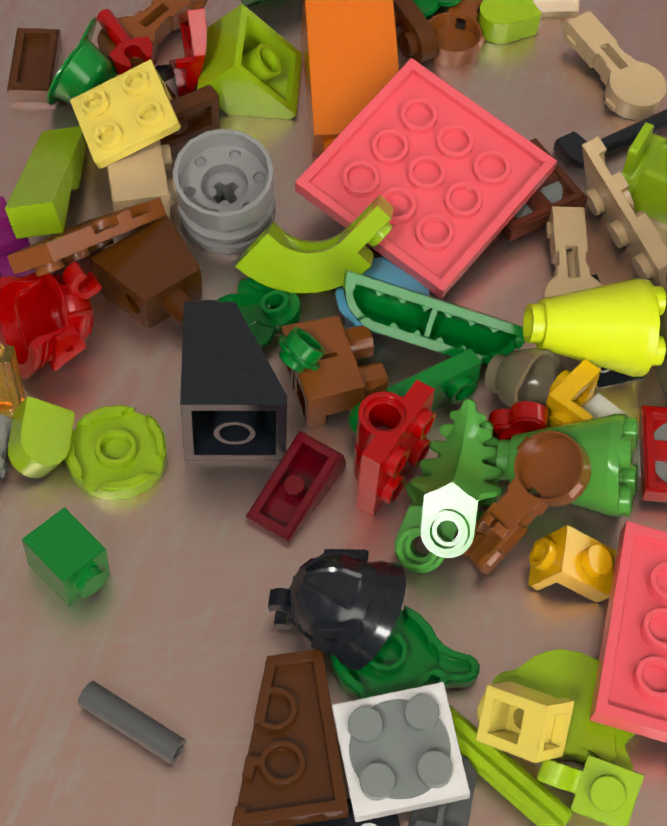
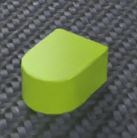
(508, 20)
(39, 437)

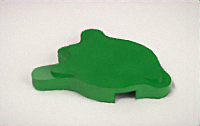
(407, 661)

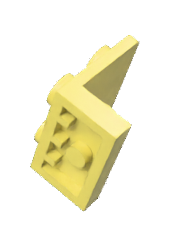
(125, 114)

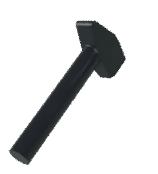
(570, 145)

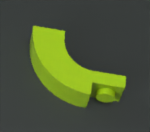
(316, 265)

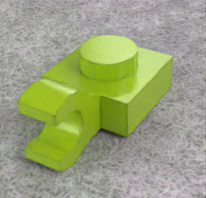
(599, 789)

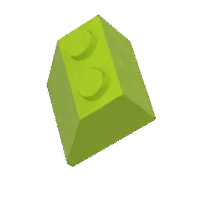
(251, 67)

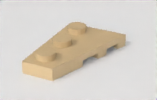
(610, 197)

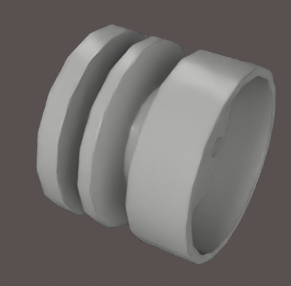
(224, 190)

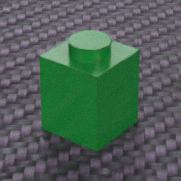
(67, 557)

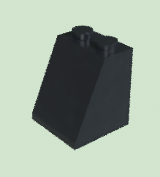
(228, 389)

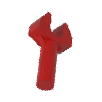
(125, 46)

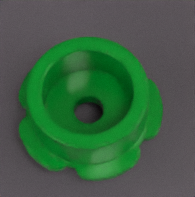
(300, 350)

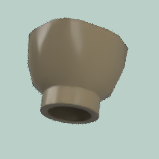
(522, 375)

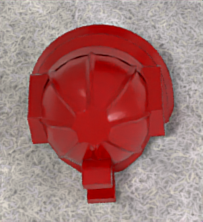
(47, 316)

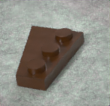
(293, 750)

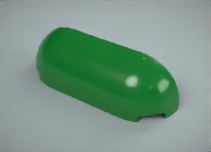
(427, 319)

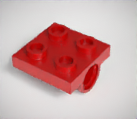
(389, 441)

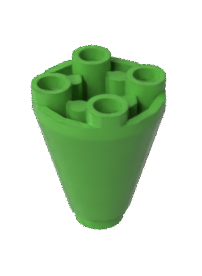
(610, 447)

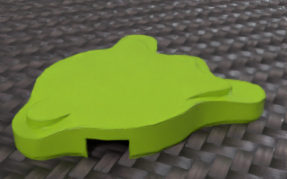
(573, 676)

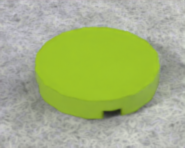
(116, 453)

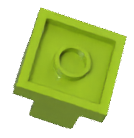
(647, 173)

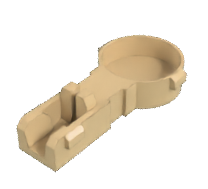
(632, 86)
(568, 231)

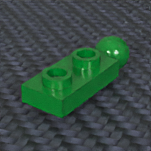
(452, 380)

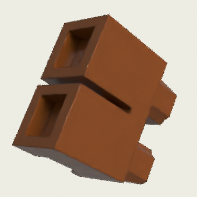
(339, 380)

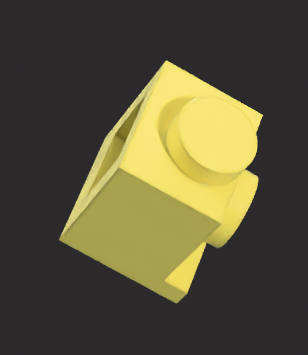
(524, 721)

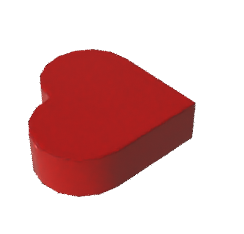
(520, 418)

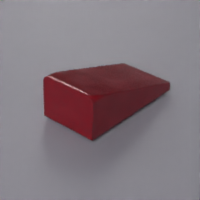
(296, 486)

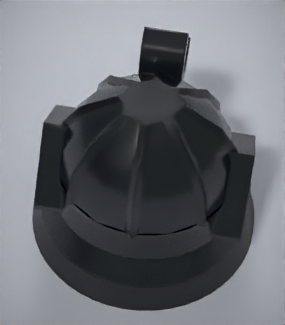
(342, 604)

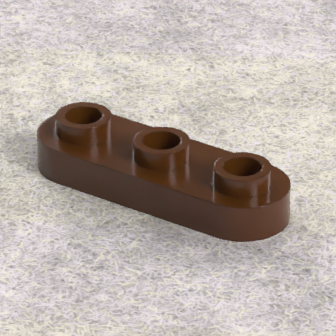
(414, 32)

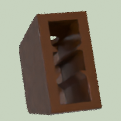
(150, 274)

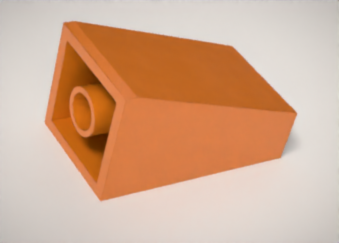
(346, 61)

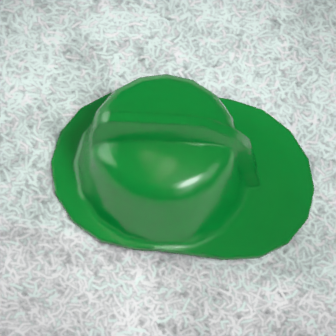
(81, 70)

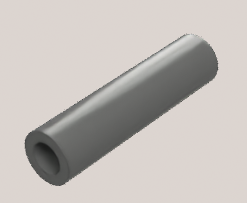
(132, 722)

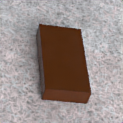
(33, 64)

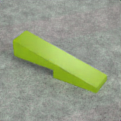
(44, 188)

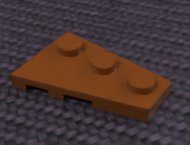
(83, 238)

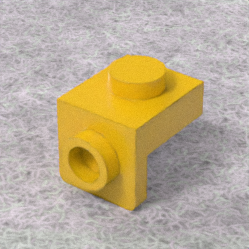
(570, 393)
(573, 562)

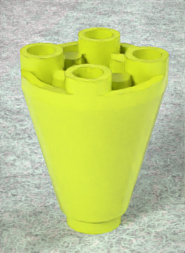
(605, 324)

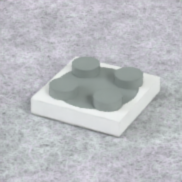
(400, 752)

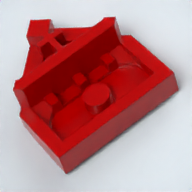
(194, 42)

